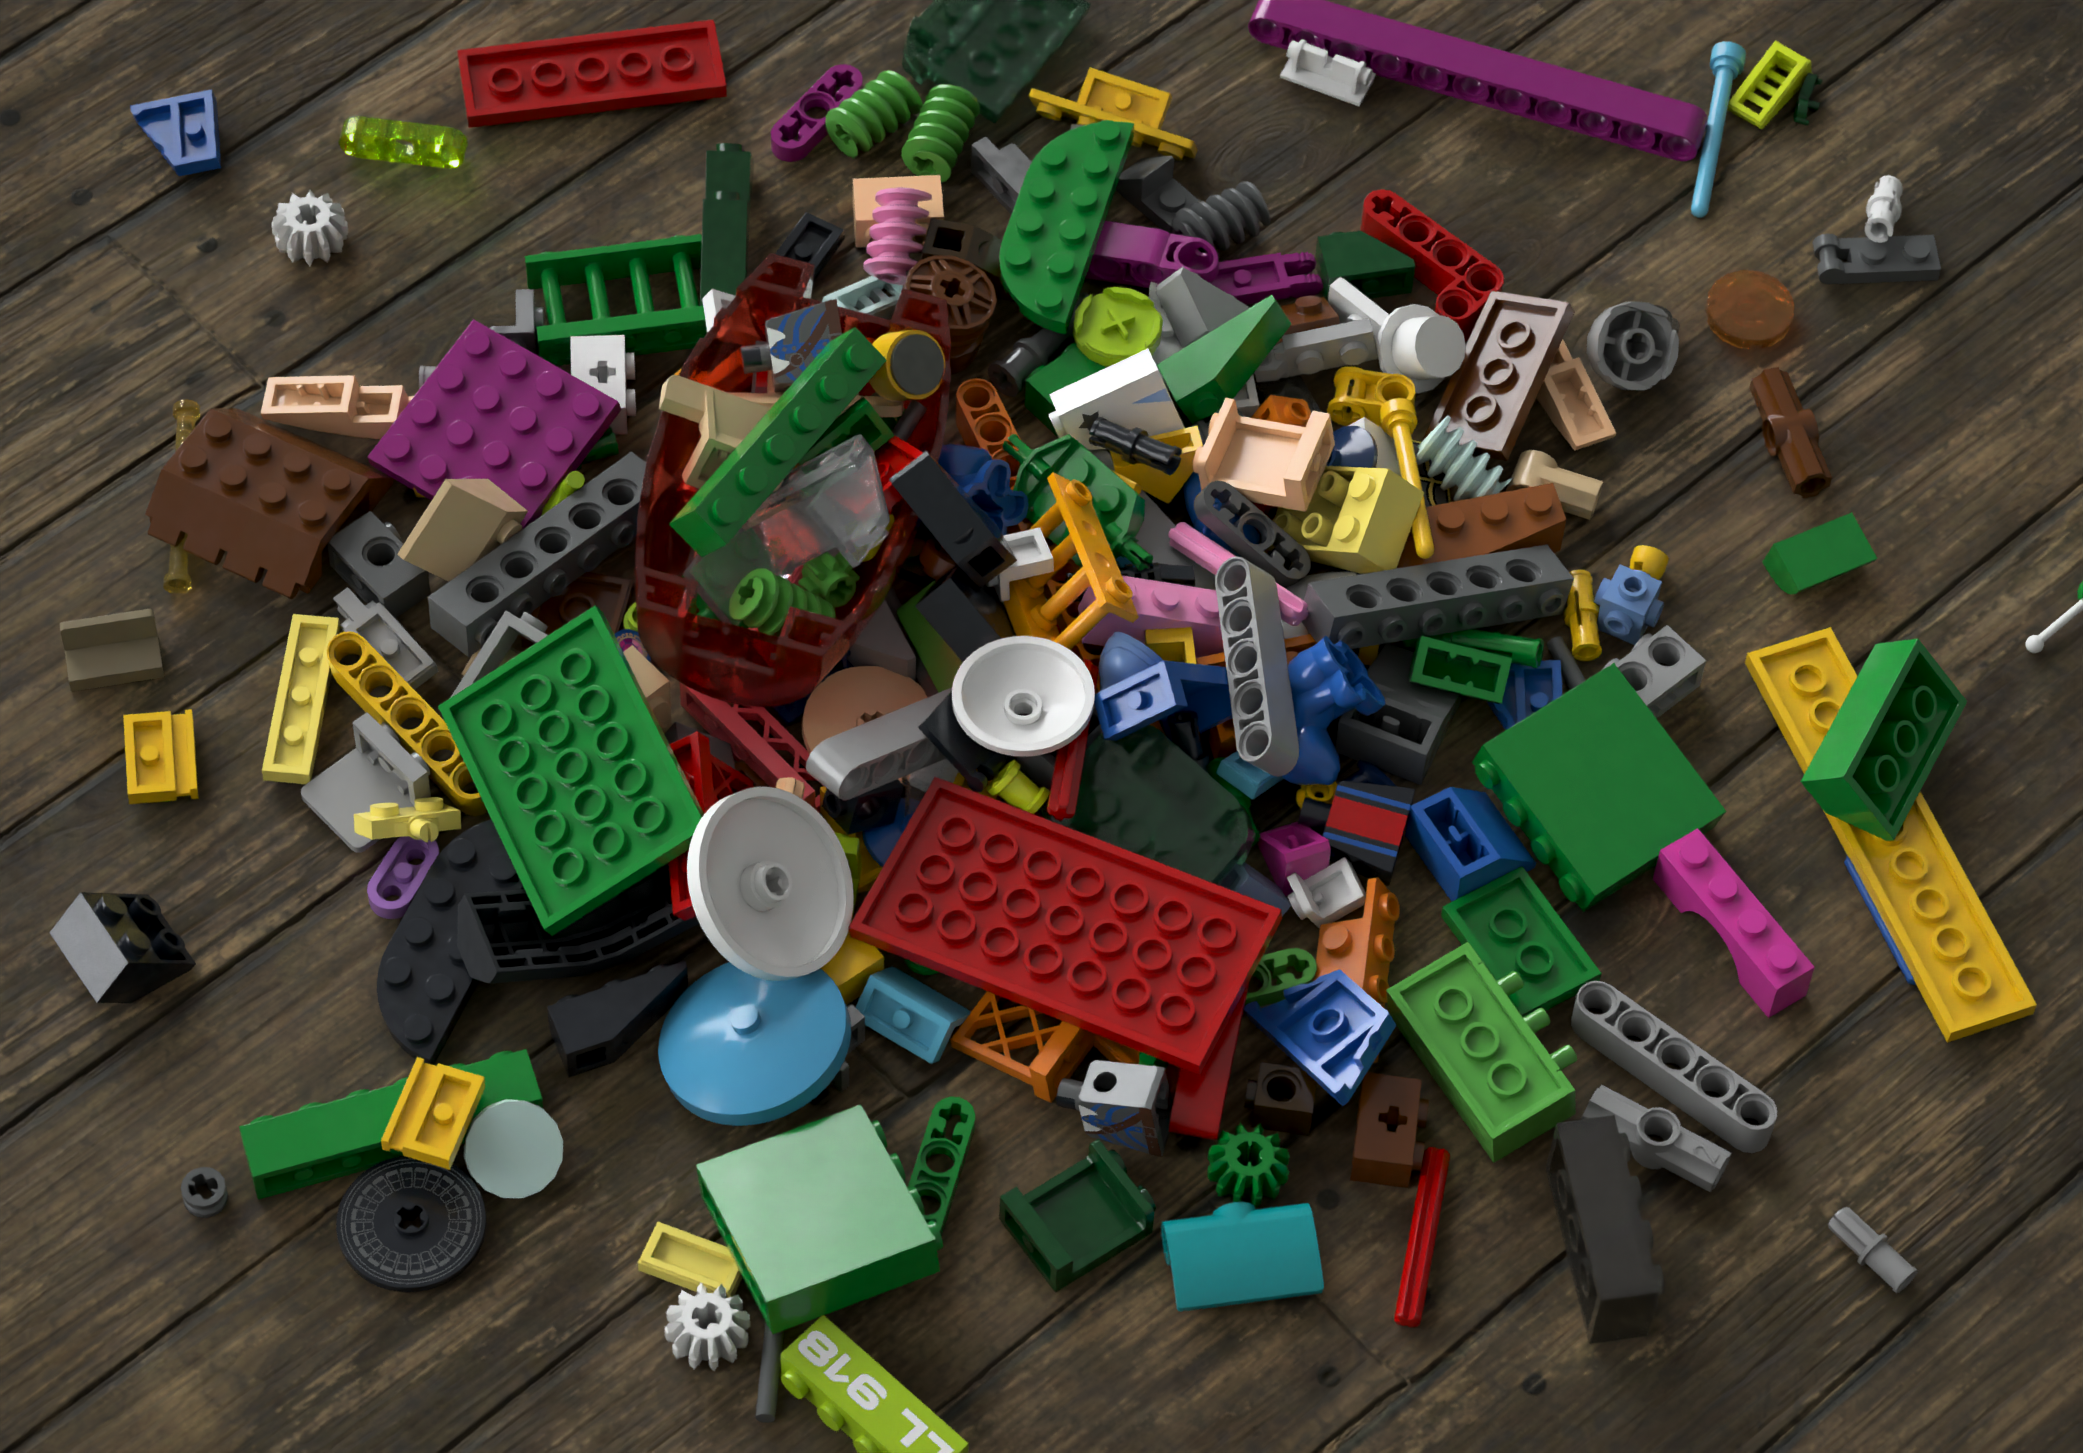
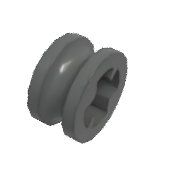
(214, 1182)

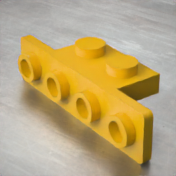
(1119, 100)

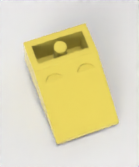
(1355, 519)

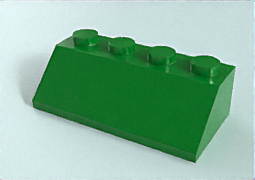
(1885, 738)

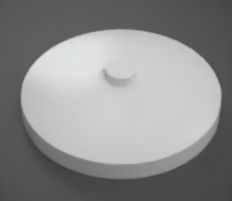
(770, 883)

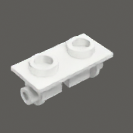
(1332, 76)

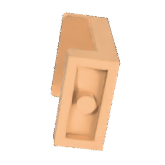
(1265, 458)

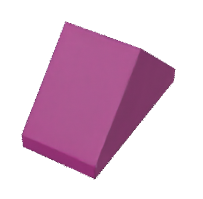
(1293, 850)

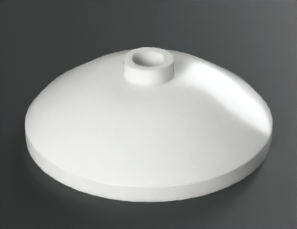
(1027, 678)

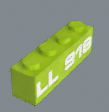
(861, 1396)

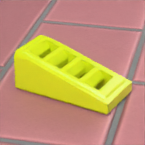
(1776, 56)

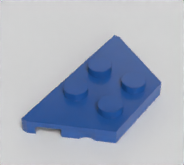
(1327, 1030)

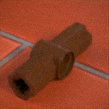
(1790, 432)

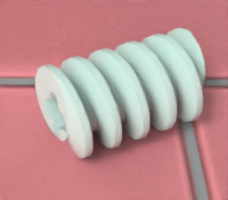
(1458, 463)

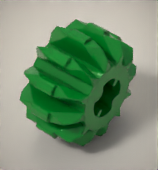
(1251, 1149)

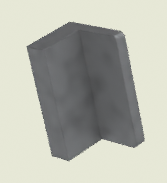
(1000, 170)

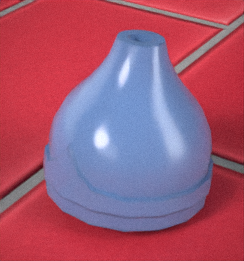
(1123, 658)

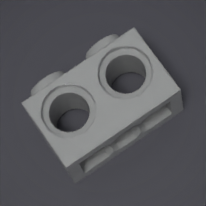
(1658, 684)

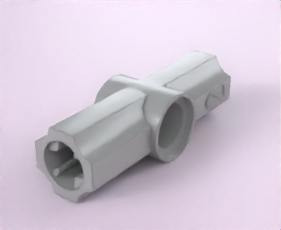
(1679, 1153)

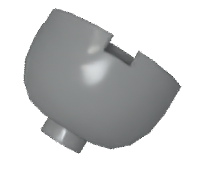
(1632, 346)

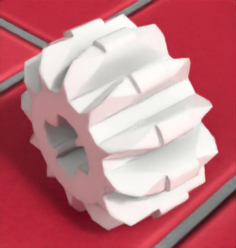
(309, 227)
(723, 1334)

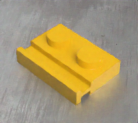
(160, 756)
(433, 1113)

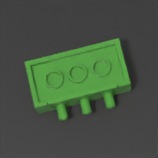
(1484, 1050)

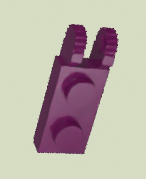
(1266, 275)

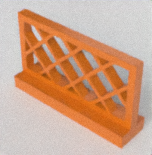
(1056, 1059)

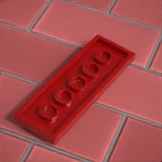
(591, 73)

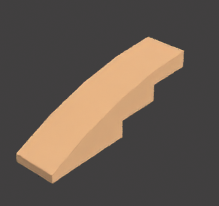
(1573, 402)
(334, 405)

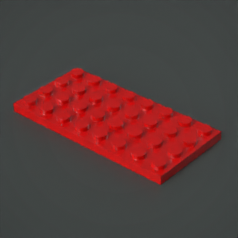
(1066, 924)

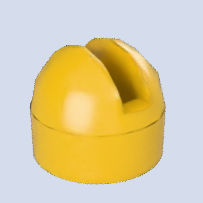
(1649, 560)

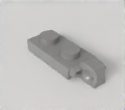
(1319, 350)
(386, 637)

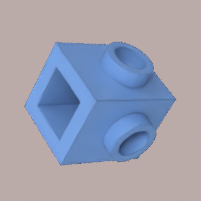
(1628, 604)

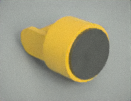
(911, 368)

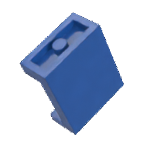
(1161, 693)

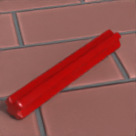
(1069, 768)
(1422, 1237)

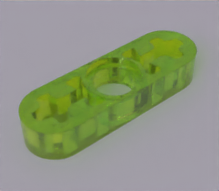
(376, 140)

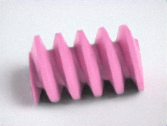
(895, 233)

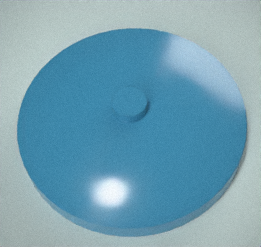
(752, 1045)

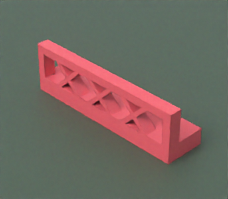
(747, 745)

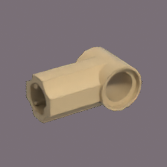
(1575, 491)

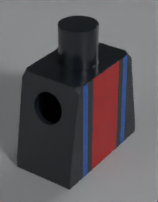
(1362, 825)

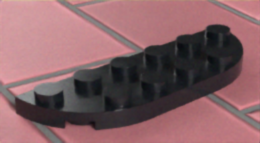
(422, 971)

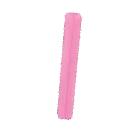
(1211, 557)

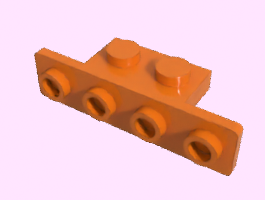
(1362, 945)

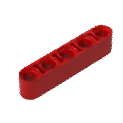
(1202, 1097)

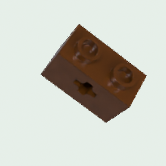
(1385, 1155)

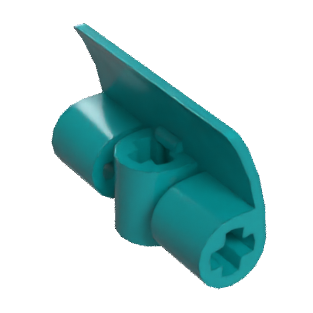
(1243, 1255)

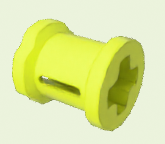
(1017, 789)

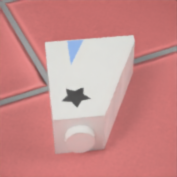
(1123, 393)

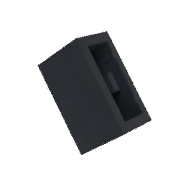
(120, 945)

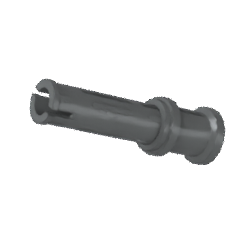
(1027, 356)

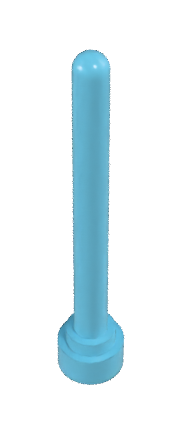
(1727, 63)

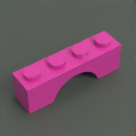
(1765, 956)

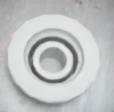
(1420, 346)

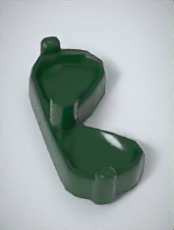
(1803, 101)

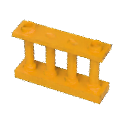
(1027, 604)

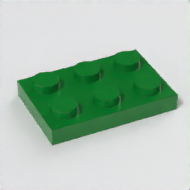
(1521, 932)

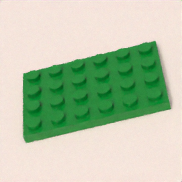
(573, 770)

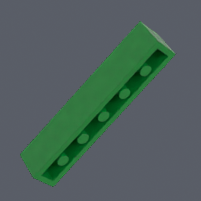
(777, 442)
(346, 1134)

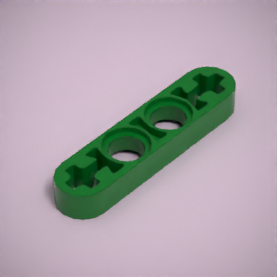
(943, 1185)

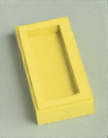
(689, 1260)

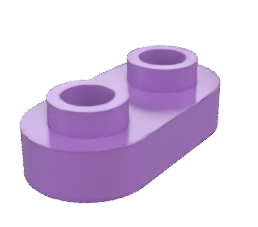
(400, 877)

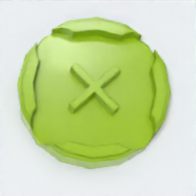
(1116, 325)

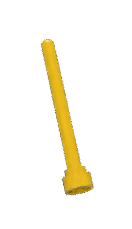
(1399, 422)

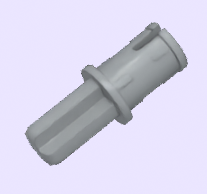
(1872, 1249)

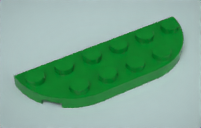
(1061, 220)

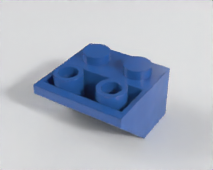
(1464, 840)

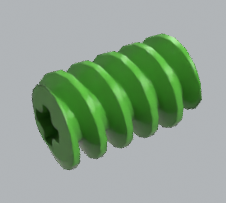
(872, 112)
(940, 131)
(766, 598)

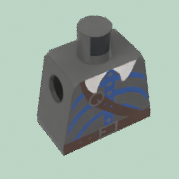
(793, 343)
(1122, 1104)

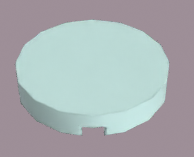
(513, 1148)

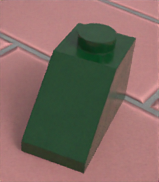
(1364, 263)

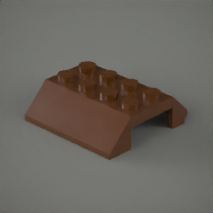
(259, 498)

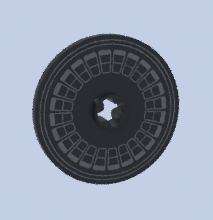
(413, 1258)

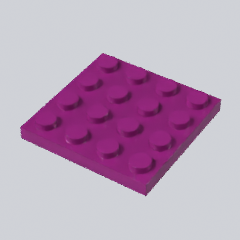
(496, 418)

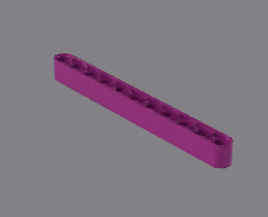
(1487, 76)

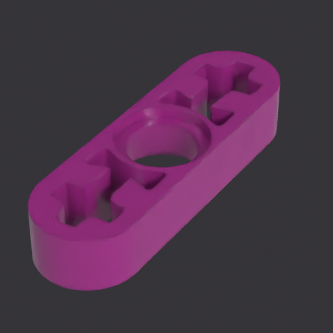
(811, 129)

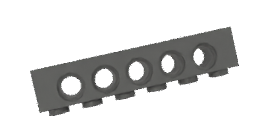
(541, 557)
(1438, 597)

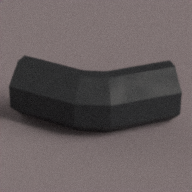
(507, 943)

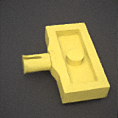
(417, 822)

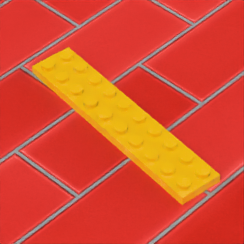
(1910, 879)

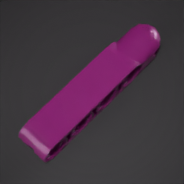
(1148, 255)

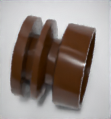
(968, 298)

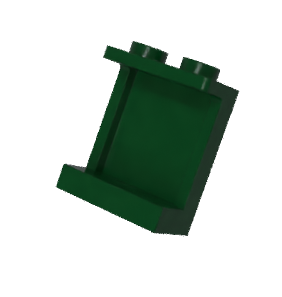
(1079, 1217)

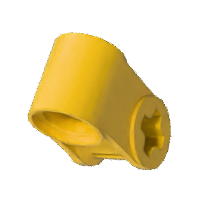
(1367, 394)

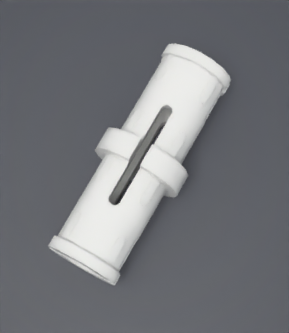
(1883, 209)

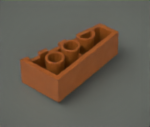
(1492, 525)

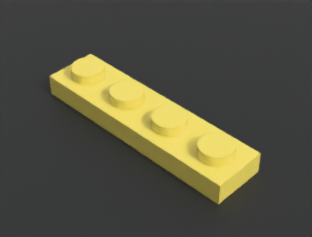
(300, 700)

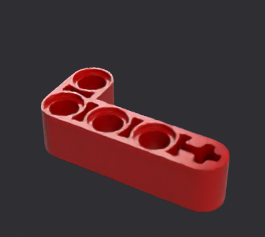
(1440, 258)

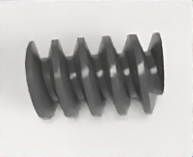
(1224, 216)

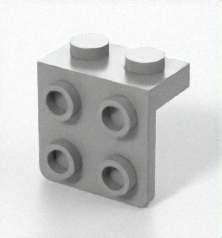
(368, 775)

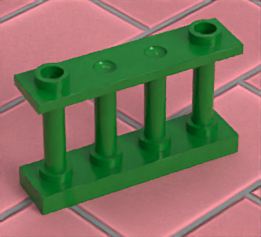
(645, 331)

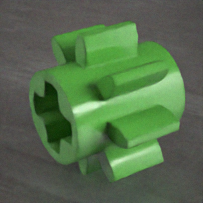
(830, 578)

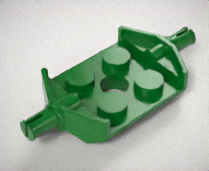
(1114, 501)

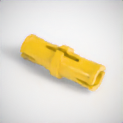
(1582, 617)

